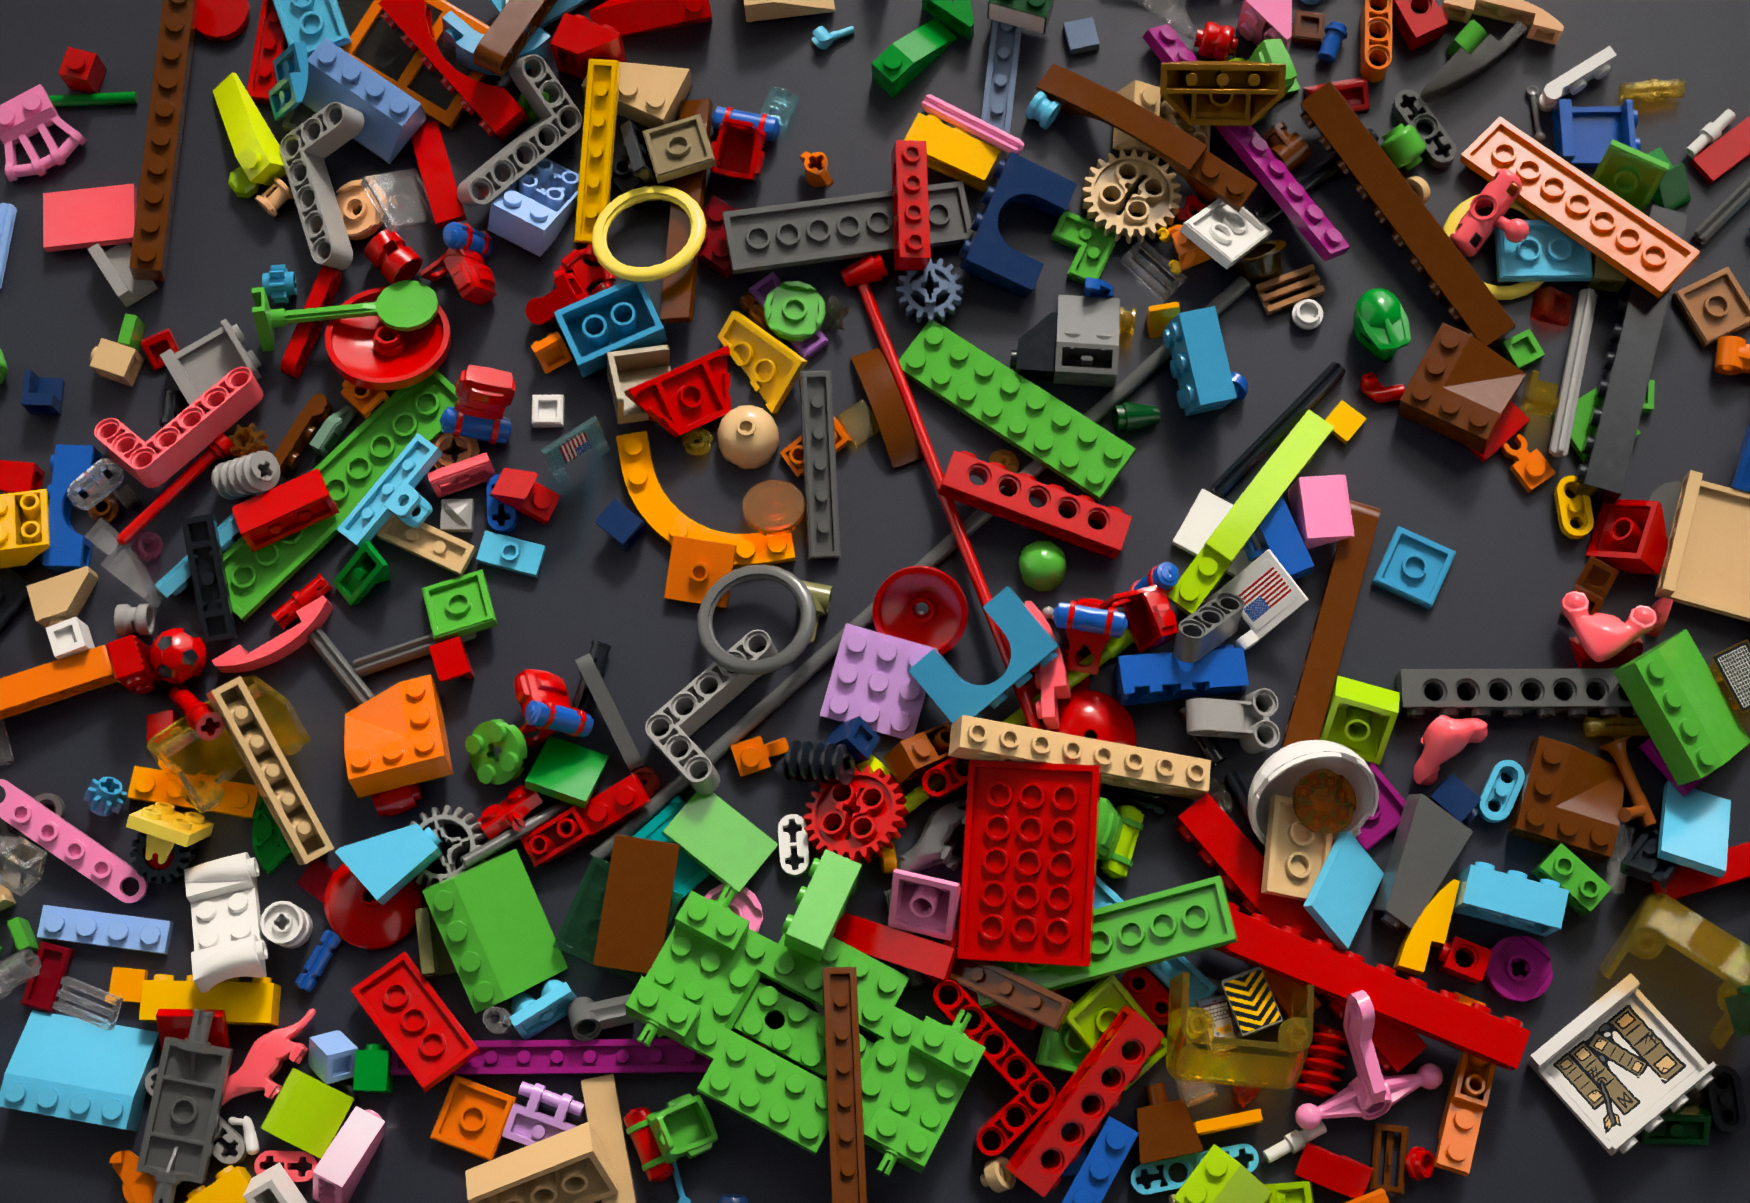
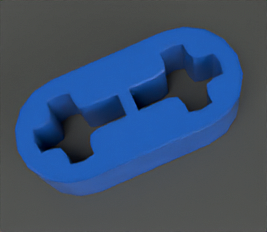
(493, 511)

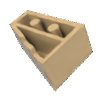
(651, 92)

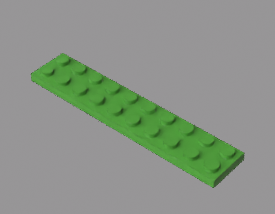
(348, 476)

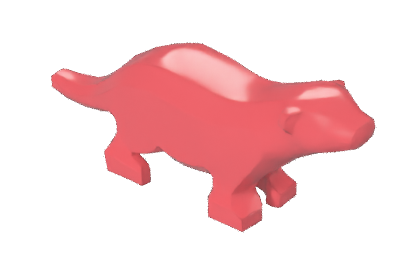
(266, 1060)

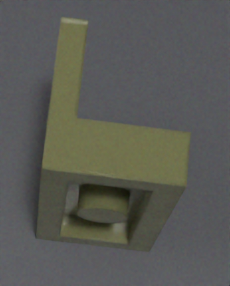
(432, 949)

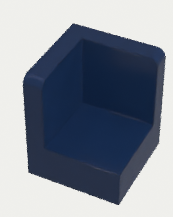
(42, 394)
(621, 524)
(857, 737)

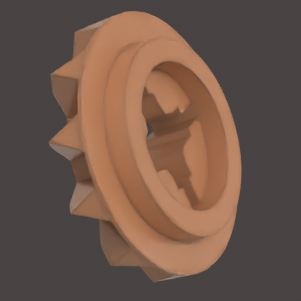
(446, 441)

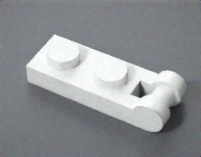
(1576, 78)

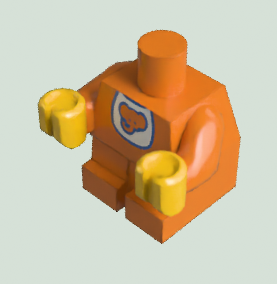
(1188, 252)

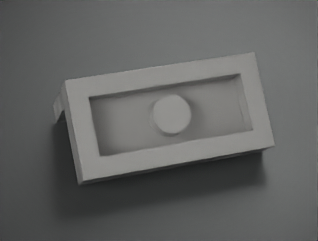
(116, 269)

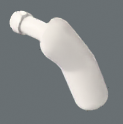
(250, 1136)

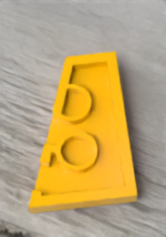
(763, 358)

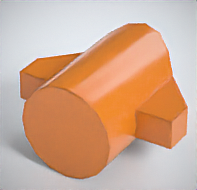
(816, 169)

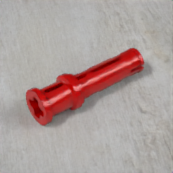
(199, 715)

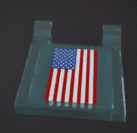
(574, 445)

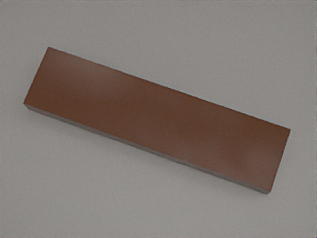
(1012, 991)

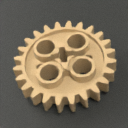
(1107, 182)

